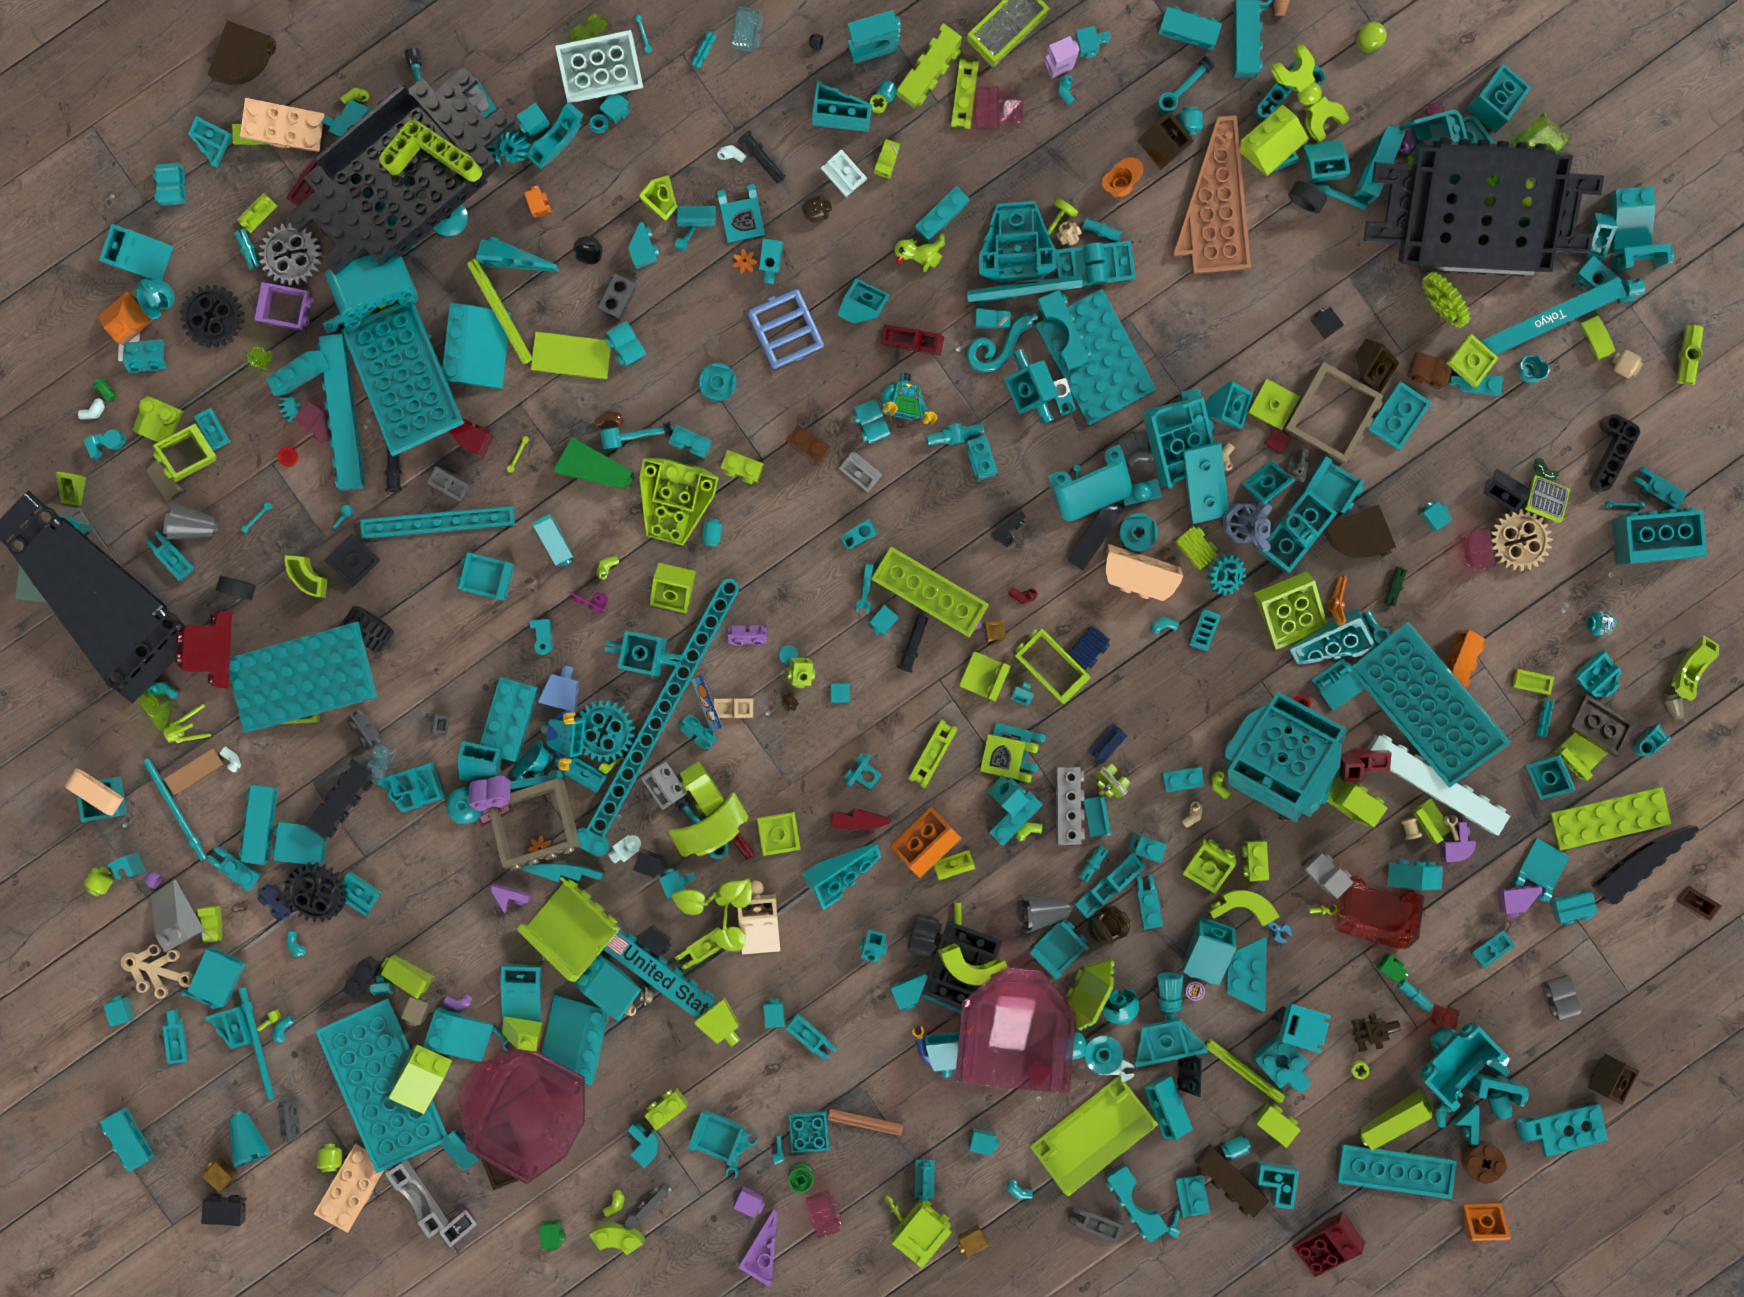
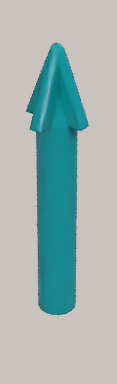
(1341, 196)

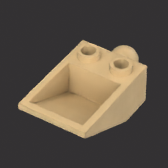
(760, 922)

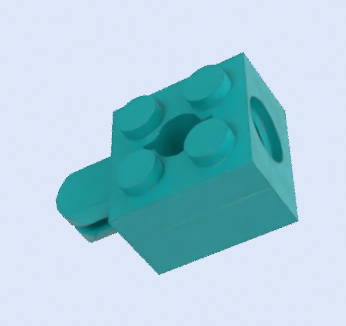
(1283, 1064)

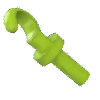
(1322, 910)
(894, 1208)

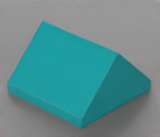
(1267, 482)
(1550, 776)

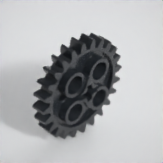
(228, 322)
(332, 898)

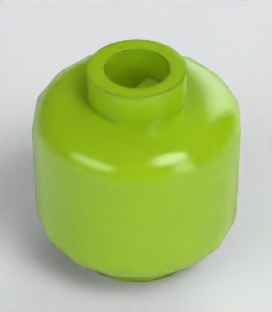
(98, 881)
(329, 1158)

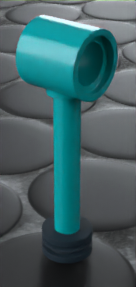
(1205, 65)
(612, 439)
(683, 804)

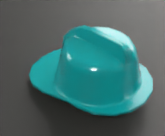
(533, 761)

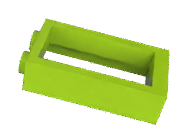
(1073, 688)

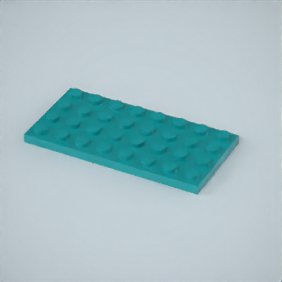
(402, 377)
(301, 677)
(1429, 705)
(366, 1061)

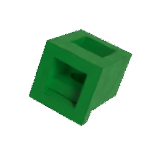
(1392, 968)

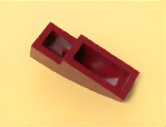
(912, 339)
(859, 820)

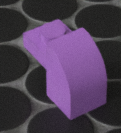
(1458, 850)

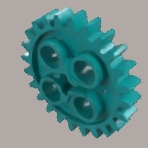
(619, 738)

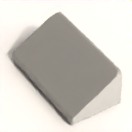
(860, 471)

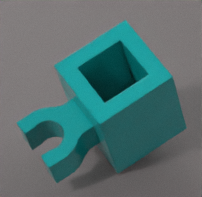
(1089, 41)
(673, 881)

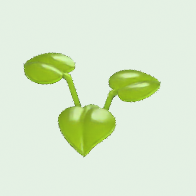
(736, 892)

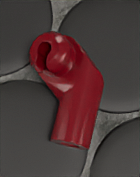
(1023, 597)

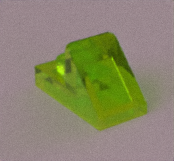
(159, 715)

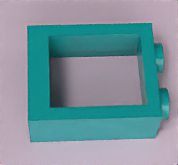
(981, 463)

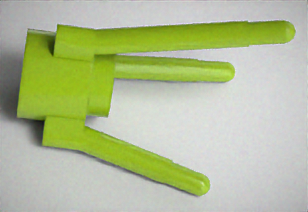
(176, 731)

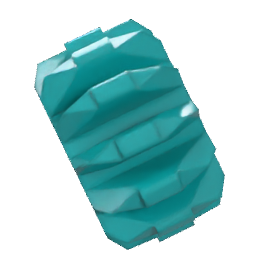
(513, 146)

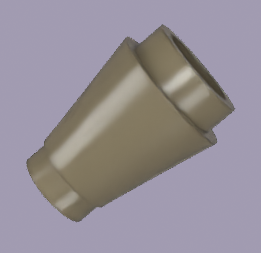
(1674, 704)

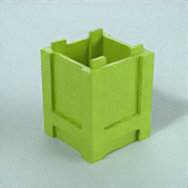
(921, 1233)

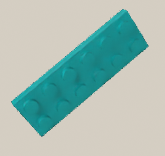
(1396, 1171)

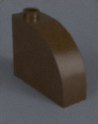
(240, 54)
(1361, 534)

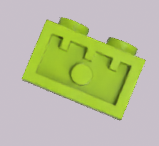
(984, 676)
(1580, 755)

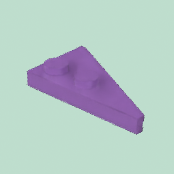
(760, 1255)

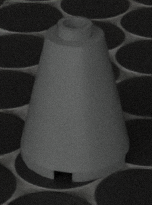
(188, 523)
(1041, 911)

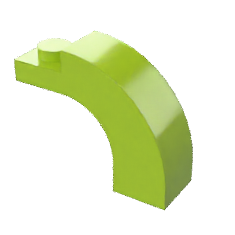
(1692, 667)
(1258, 905)
(970, 974)

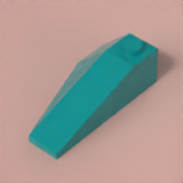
(500, 254)
(1335, 641)

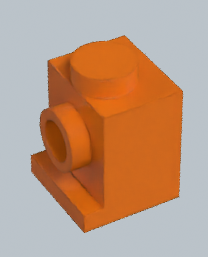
(537, 202)

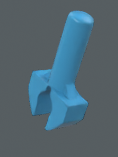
(1275, 928)

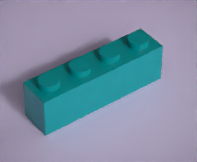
(259, 824)

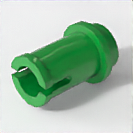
(104, 389)

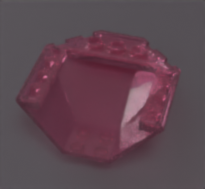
(1016, 1034)
(522, 1112)

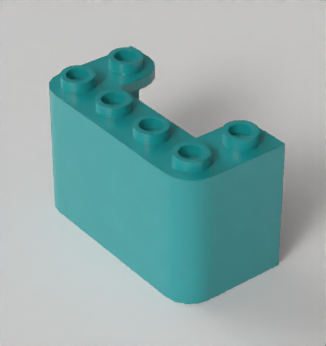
(368, 285)

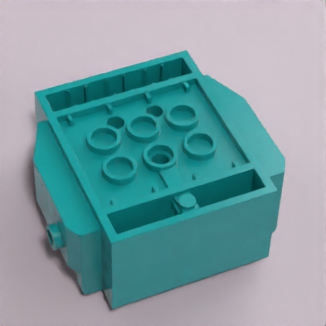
(1309, 767)

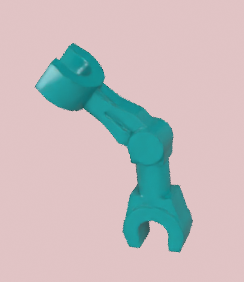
(865, 589)

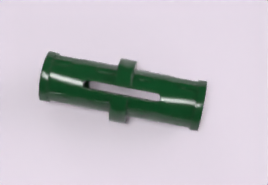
(1395, 586)

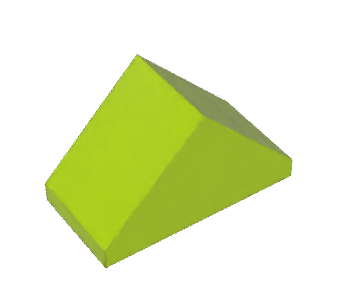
(70, 488)

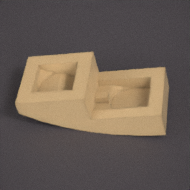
(734, 708)

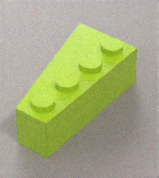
(930, 66)

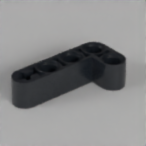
(1611, 454)

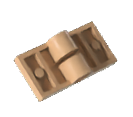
(282, 125)
(349, 1190)

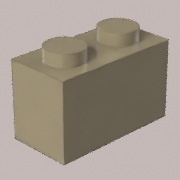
(418, 1009)

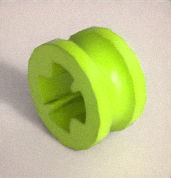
(877, 97)
(1364, 1066)

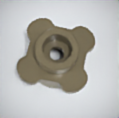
(645, 995)

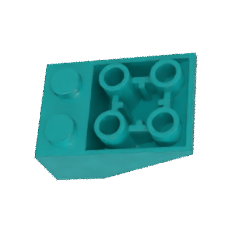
(136, 253)
(522, 991)

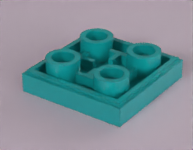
(808, 1131)

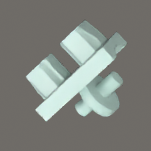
(625, 848)

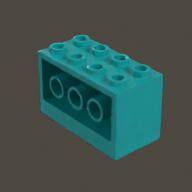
(1659, 536)

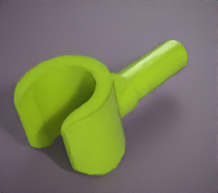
(606, 768)
(273, 1017)

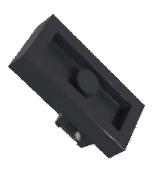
(1004, 535)

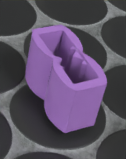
(489, 793)

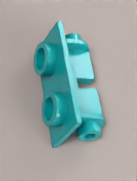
(705, 737)
(924, 1179)

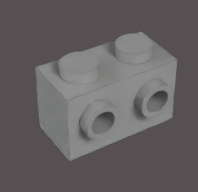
(664, 785)

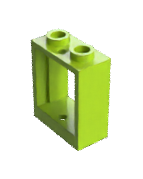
(191, 431)

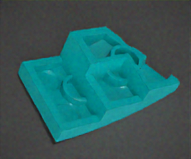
(413, 787)

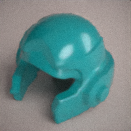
(154, 296)

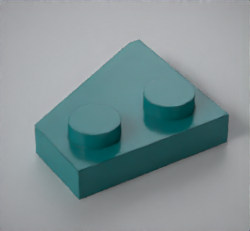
(210, 140)

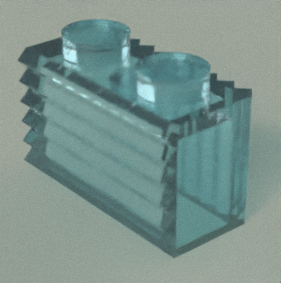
(747, 29)

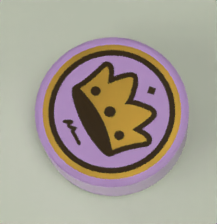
(1194, 990)

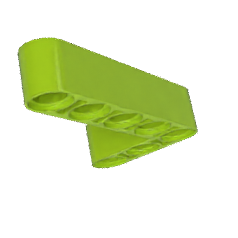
(417, 136)

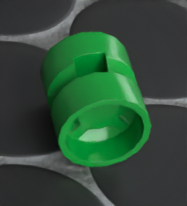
(801, 1177)

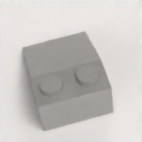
(173, 917)

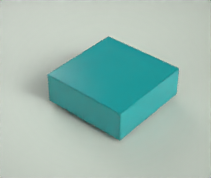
(840, 693)

